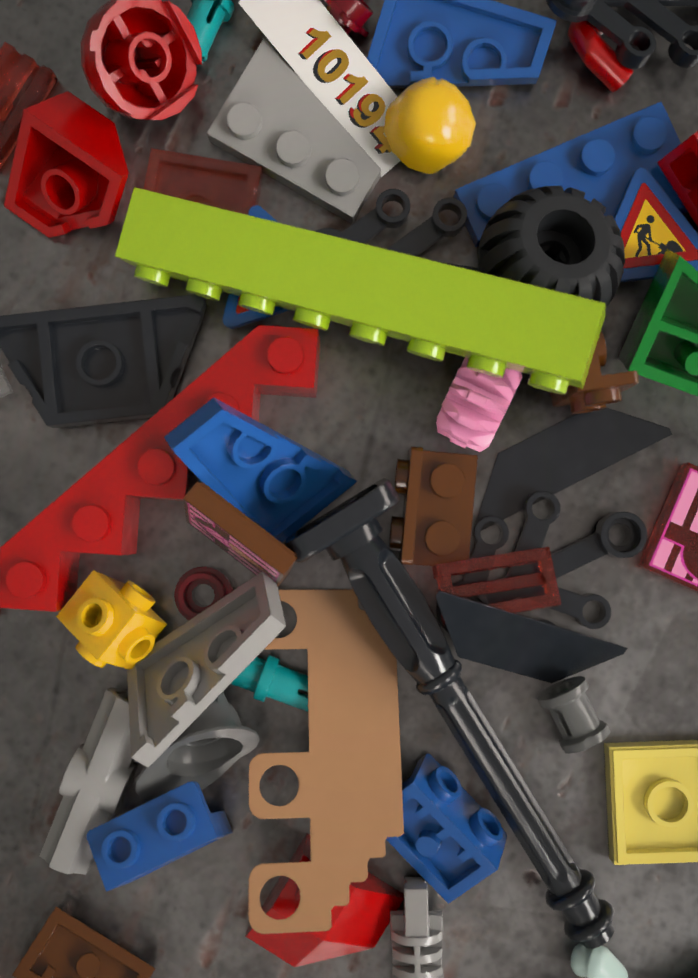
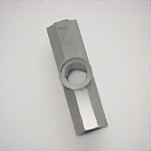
(92, 786)

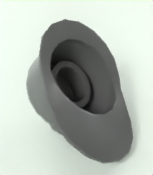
(200, 752)

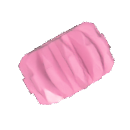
(476, 406)

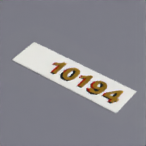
(330, 68)

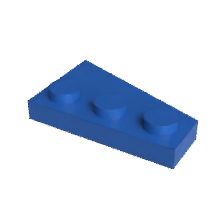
(459, 42)
(257, 468)

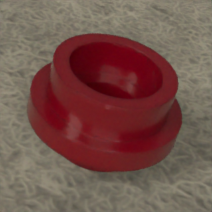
(187, 584)

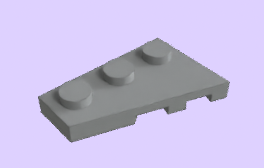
(294, 137)
(198, 664)

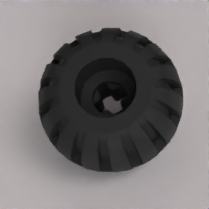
(555, 244)

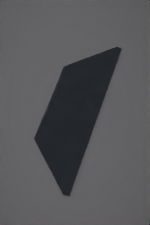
(564, 457)
(518, 642)

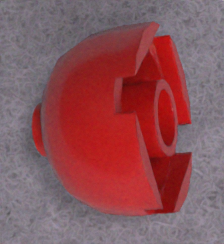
(141, 58)

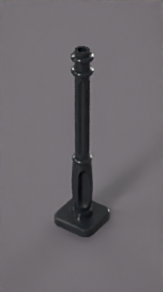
(418, 643)

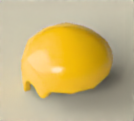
(429, 125)

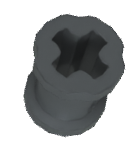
(574, 715)

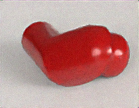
(598, 55)

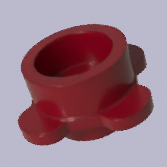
(350, 14)

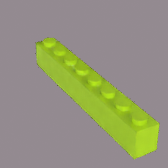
(364, 287)

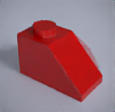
(66, 167)
(353, 927)

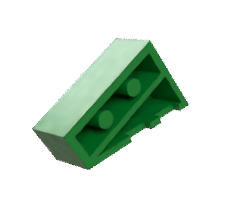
(666, 328)

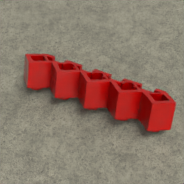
(104, 505)

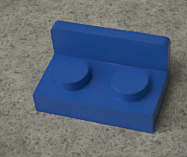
(447, 831)
(155, 835)

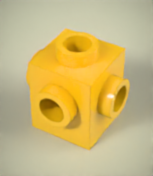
(112, 621)

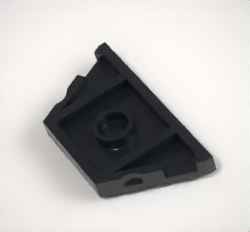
(102, 358)

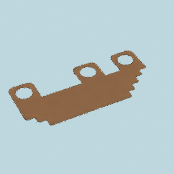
(353, 761)

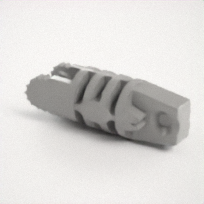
(416, 934)

